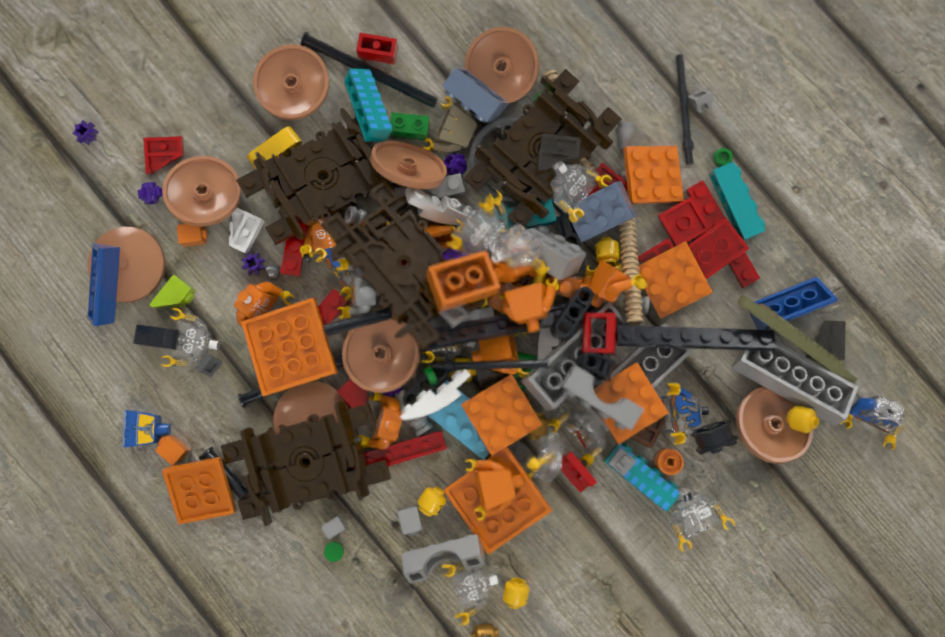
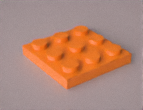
(653, 174)
(674, 280)
(635, 386)
(501, 414)
(199, 490)

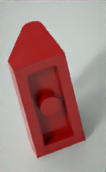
(611, 332)

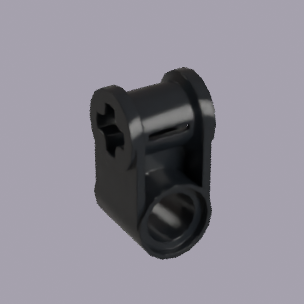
(599, 367)

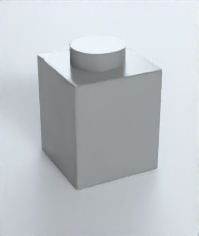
(410, 520)

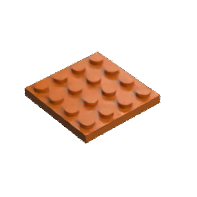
(289, 347)
(498, 529)

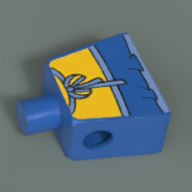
(143, 428)

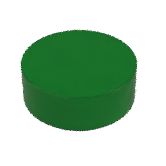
(722, 157)
(430, 376)
(334, 551)

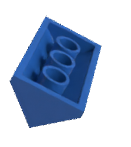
(103, 284)
(796, 301)

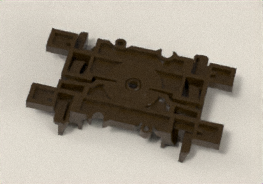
(524, 145)
(302, 173)
(404, 240)
(299, 481)

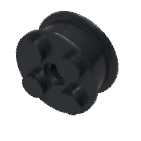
(714, 437)

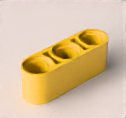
(277, 144)

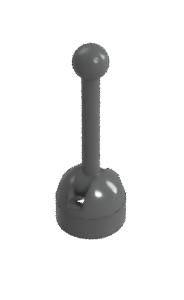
(274, 270)

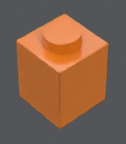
(192, 235)
(172, 449)

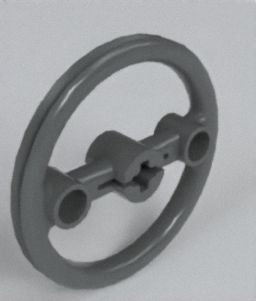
(500, 124)

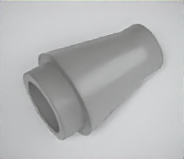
(624, 134)

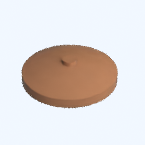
(504, 62)
(291, 82)
(408, 164)
(201, 191)
(140, 262)
(378, 359)
(305, 400)
(765, 430)

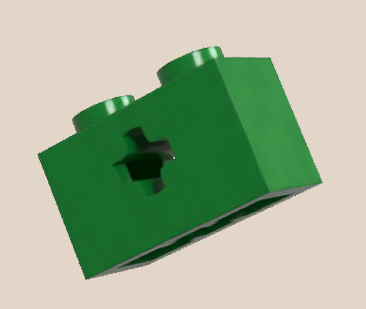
(409, 126)

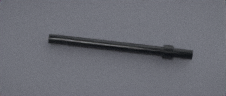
(688, 144)
(452, 365)

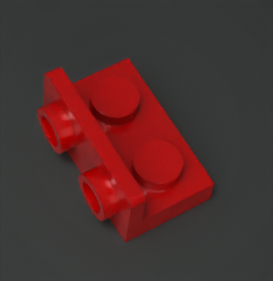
(576, 472)

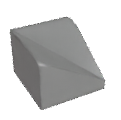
(334, 527)

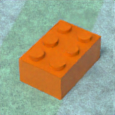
(462, 281)

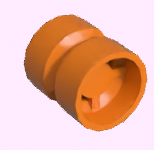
(668, 461)

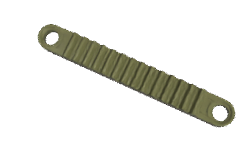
(796, 337)

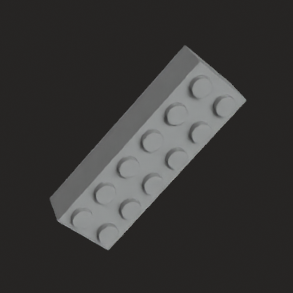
(654, 362)
(799, 381)
(546, 382)

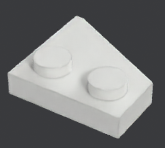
(244, 230)

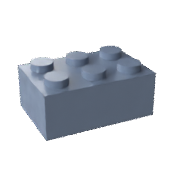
(474, 95)
(604, 211)

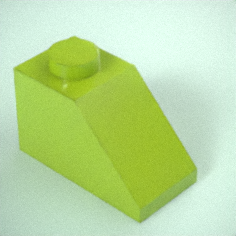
(173, 294)

